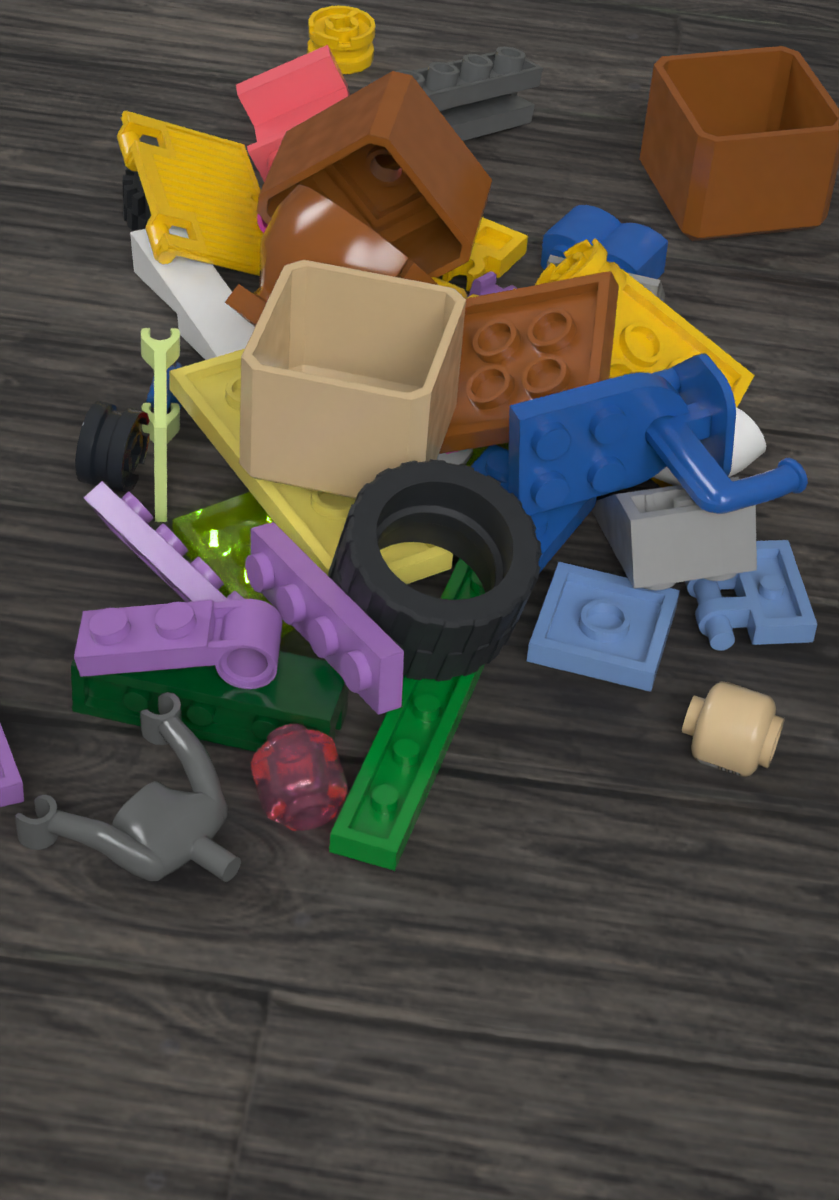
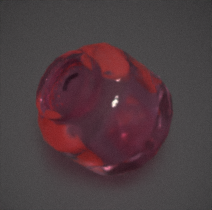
(299, 777)

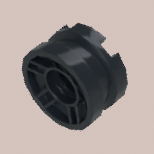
(111, 446)

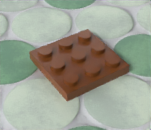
(527, 348)

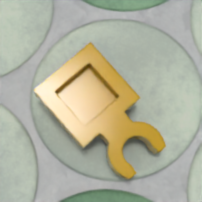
(494, 250)

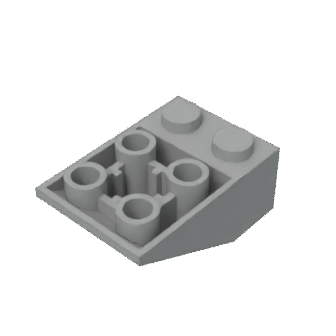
(670, 539)

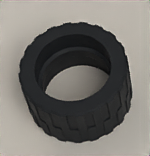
(459, 513)

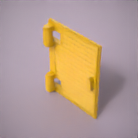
(196, 186)

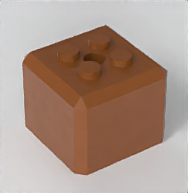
(741, 142)
(423, 208)

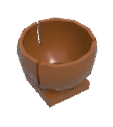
(322, 232)

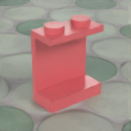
(287, 98)

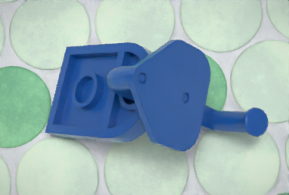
(631, 430)

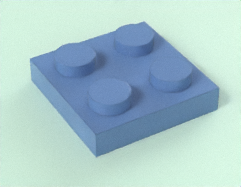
(602, 627)

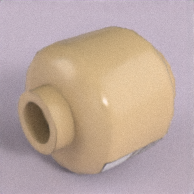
(733, 729)

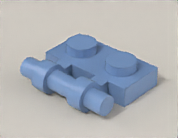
(767, 602)

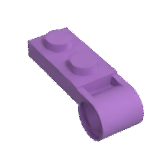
(232, 634)

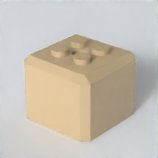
(348, 377)

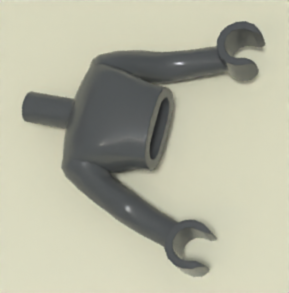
(158, 825)

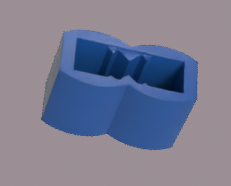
(629, 245)

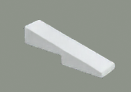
(196, 295)

